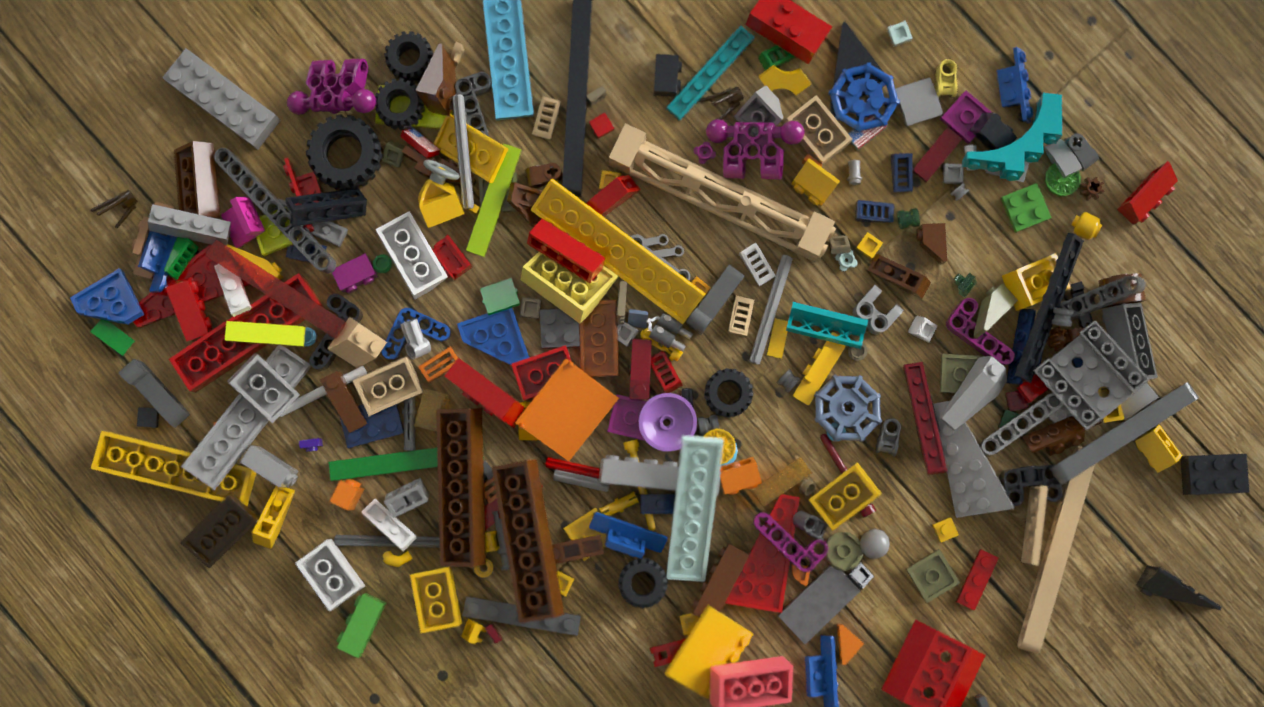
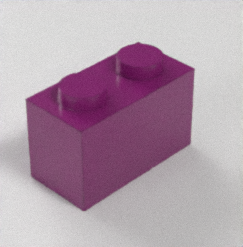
(354, 274)

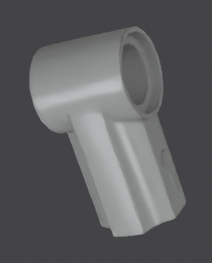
(416, 343)

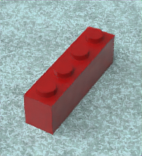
(566, 250)

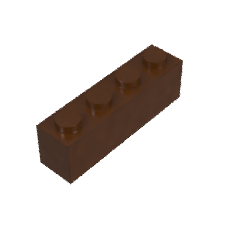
(722, 580)

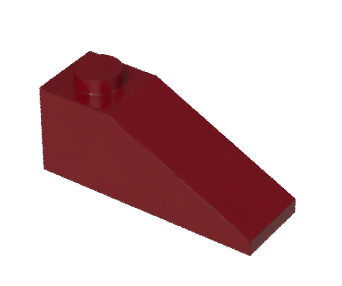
(640, 369)

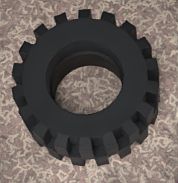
(400, 45)
(394, 90)
(735, 377)
(634, 598)

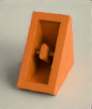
(847, 644)

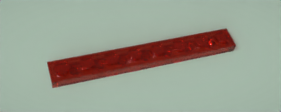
(276, 289)

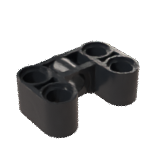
(1028, 477)

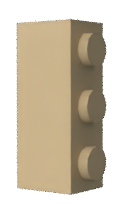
(388, 385)

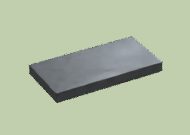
(818, 603)

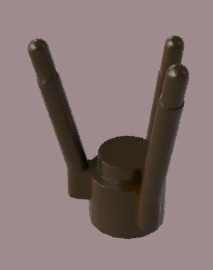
(731, 96)
(125, 199)

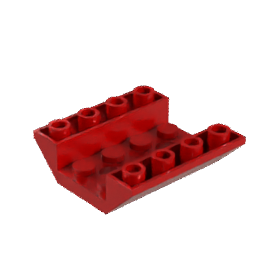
(921, 666)

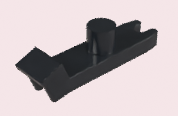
(1076, 290)

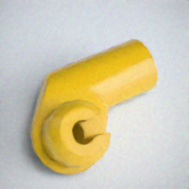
(396, 561)

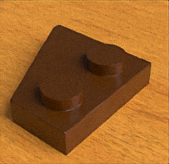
(522, 200)

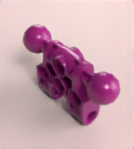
(334, 91)
(771, 167)

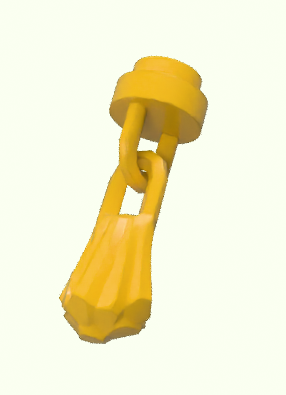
(674, 355)

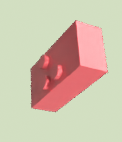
(751, 683)

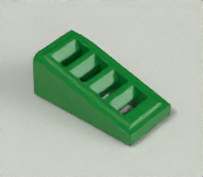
(767, 58)
(183, 252)

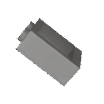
(270, 466)

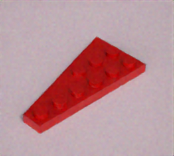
(202, 270)
(766, 569)

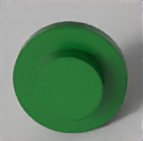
(382, 263)

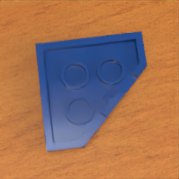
(109, 300)
(495, 335)

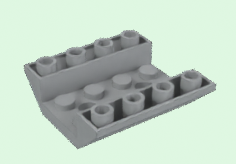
(1102, 366)

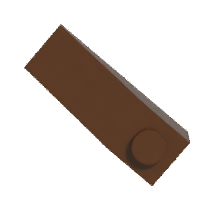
(900, 276)
(343, 401)

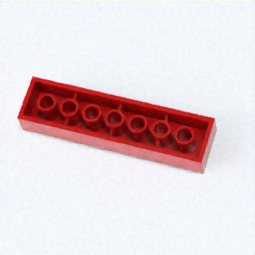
(213, 356)

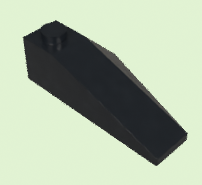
(1163, 584)

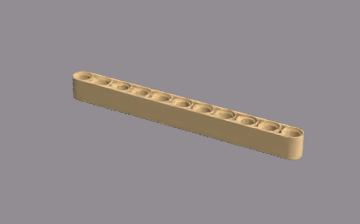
(1054, 561)

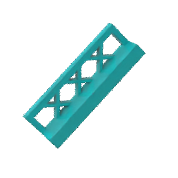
(827, 321)

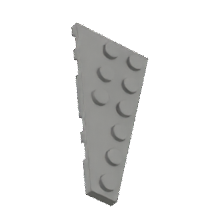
(970, 474)

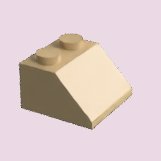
(357, 344)

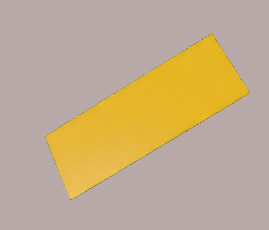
(778, 338)

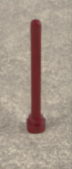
(868, 509)

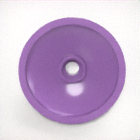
(671, 407)

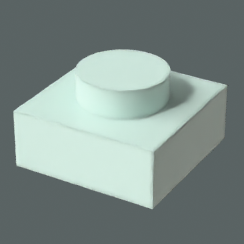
(899, 33)

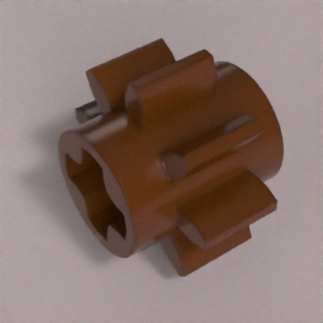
(1091, 193)
(1058, 338)

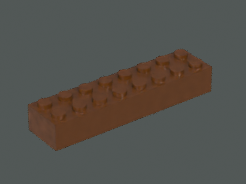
(461, 487)
(528, 541)

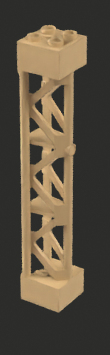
(812, 230)

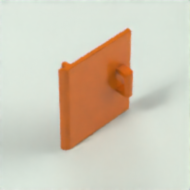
(567, 410)

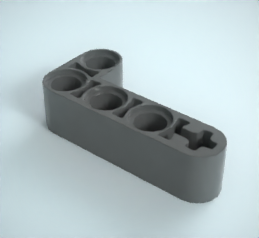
(470, 97)
(714, 299)
(150, 386)

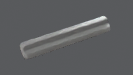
(580, 480)

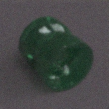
(907, 218)

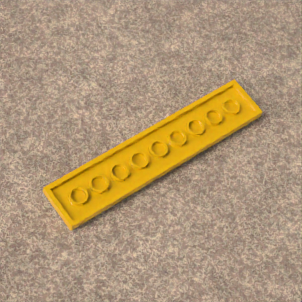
(621, 252)

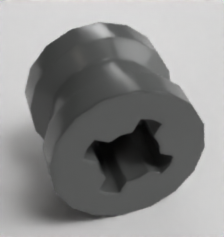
(1062, 316)
(788, 380)

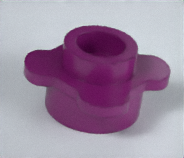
(704, 157)

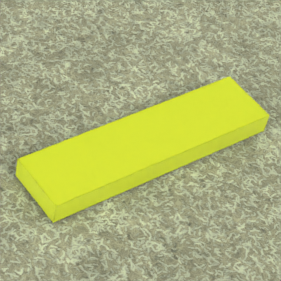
(265, 333)

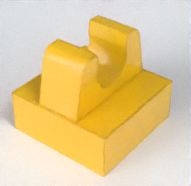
(472, 631)

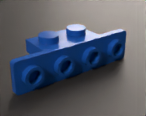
(1014, 86)
(155, 256)
(626, 536)
(821, 673)

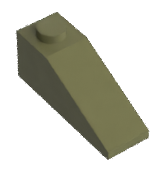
(993, 307)

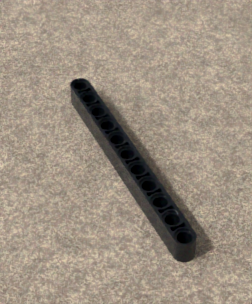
(577, 96)

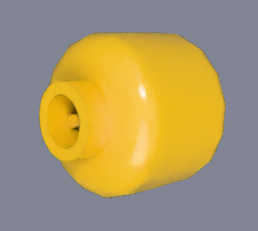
(1086, 225)

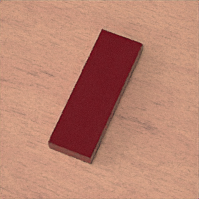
(936, 154)

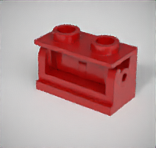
(451, 258)

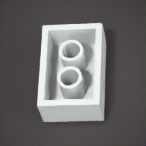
(330, 574)

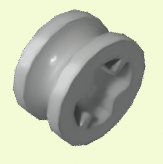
(959, 192)

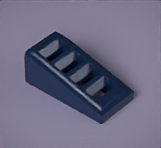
(909, 171)
(859, 211)

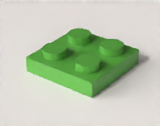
(1026, 207)

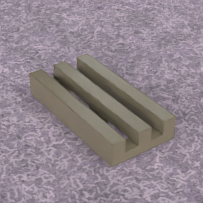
(621, 302)

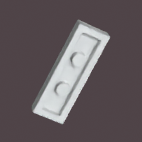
(233, 291)
(389, 526)

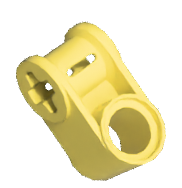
(946, 83)

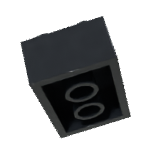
(1214, 474)

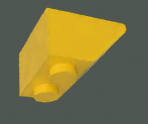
(815, 182)

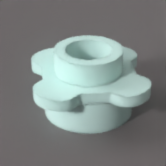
(851, 260)

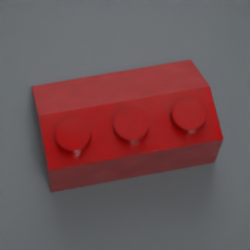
(1149, 194)

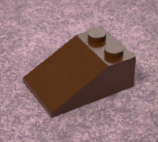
(438, 83)

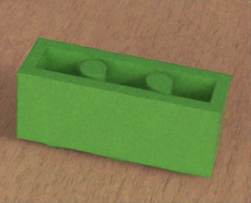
(361, 624)

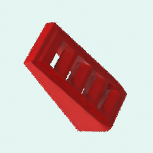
(675, 384)

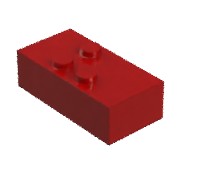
(789, 27)
(482, 391)

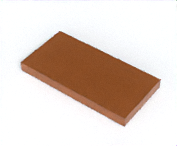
(600, 341)

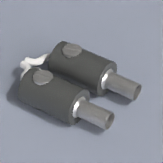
(667, 330)

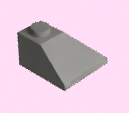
(761, 107)

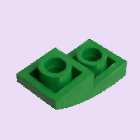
(112, 336)

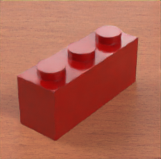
(189, 308)

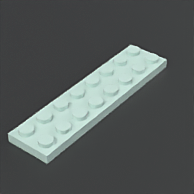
(694, 508)

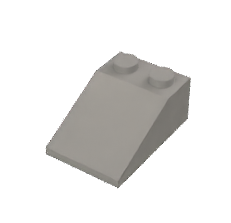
(263, 387)

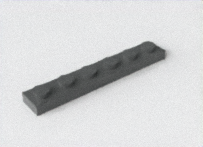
(508, 614)

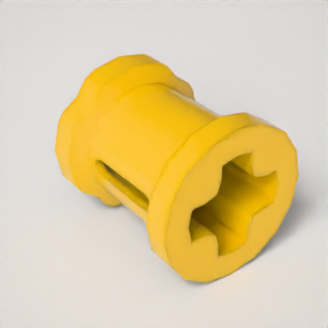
(491, 541)

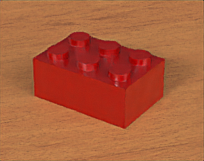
(537, 370)

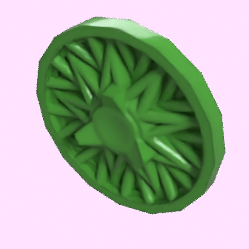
(1059, 185)

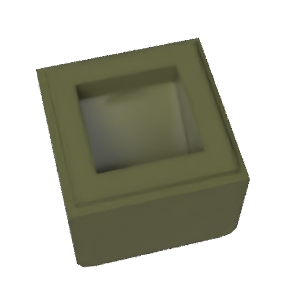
(393, 153)

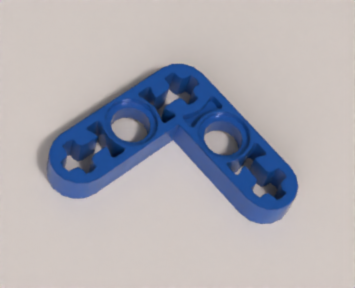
(400, 319)

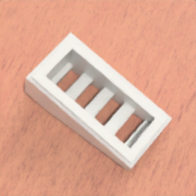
(743, 254)

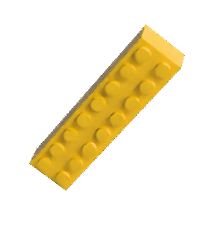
(162, 467)

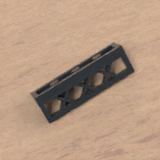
(327, 208)

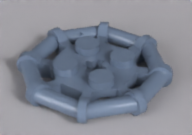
(840, 416)

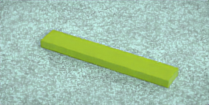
(493, 204)

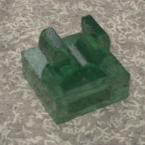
(965, 284)

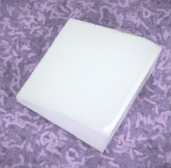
(922, 328)

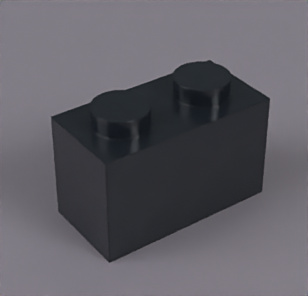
(666, 75)
(993, 131)

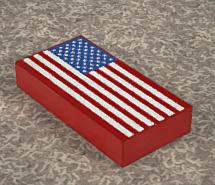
(420, 143)

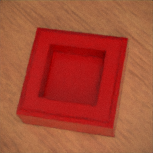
(601, 125)

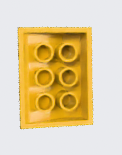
(711, 643)

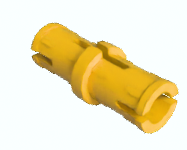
(619, 504)

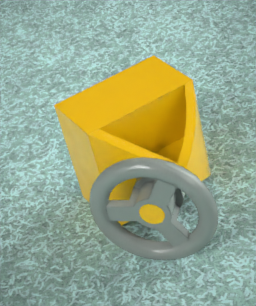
(438, 198)

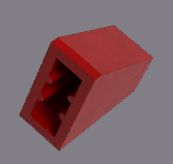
(613, 195)

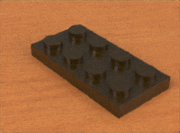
(220, 530)

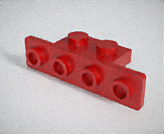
(302, 185)

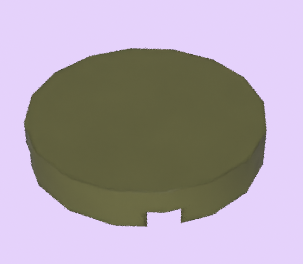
(843, 551)

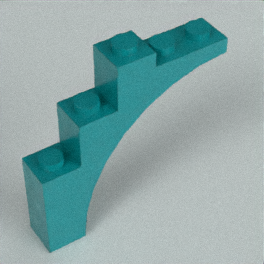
(1029, 148)

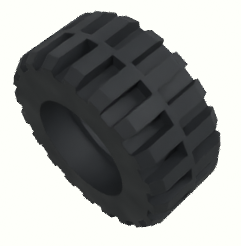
(331, 132)

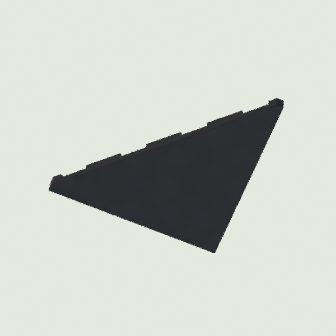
(850, 55)

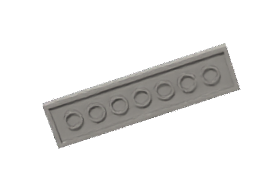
(239, 425)

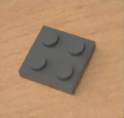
(558, 329)

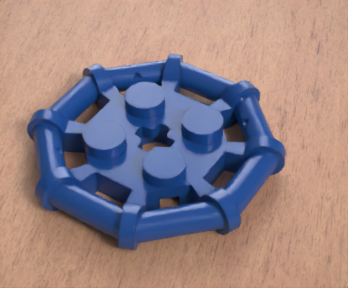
(868, 87)

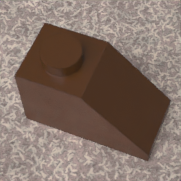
(933, 240)

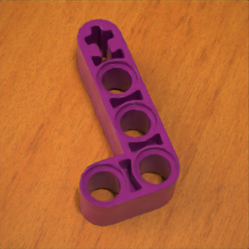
(978, 344)
(786, 539)

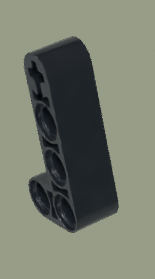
(343, 311)

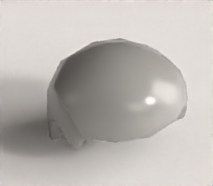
(874, 543)

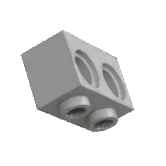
(406, 497)

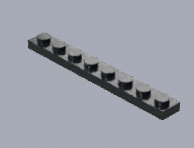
(1051, 299)

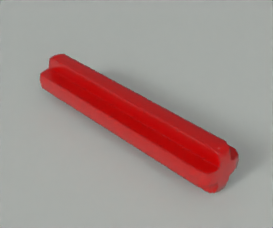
(572, 467)

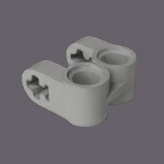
(874, 314)

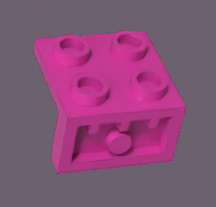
(244, 221)

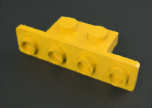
(818, 371)

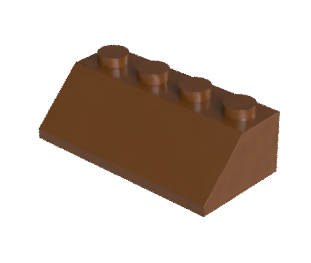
(197, 179)

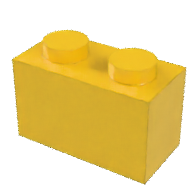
(1158, 448)

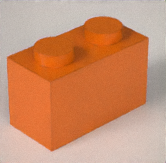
(739, 476)
(347, 494)

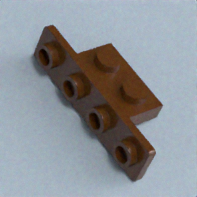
(1057, 436)

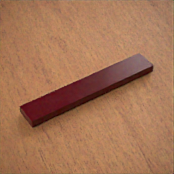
(925, 418)

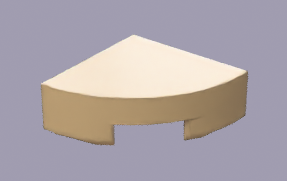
(457, 53)

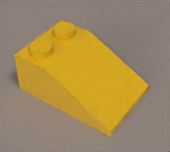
(1030, 281)

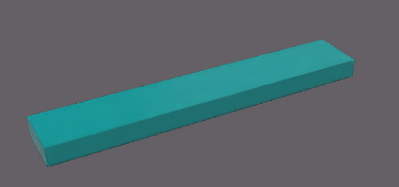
(710, 73)

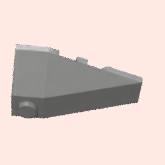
(977, 390)

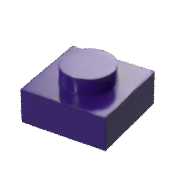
(311, 444)

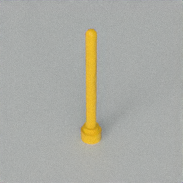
(632, 448)

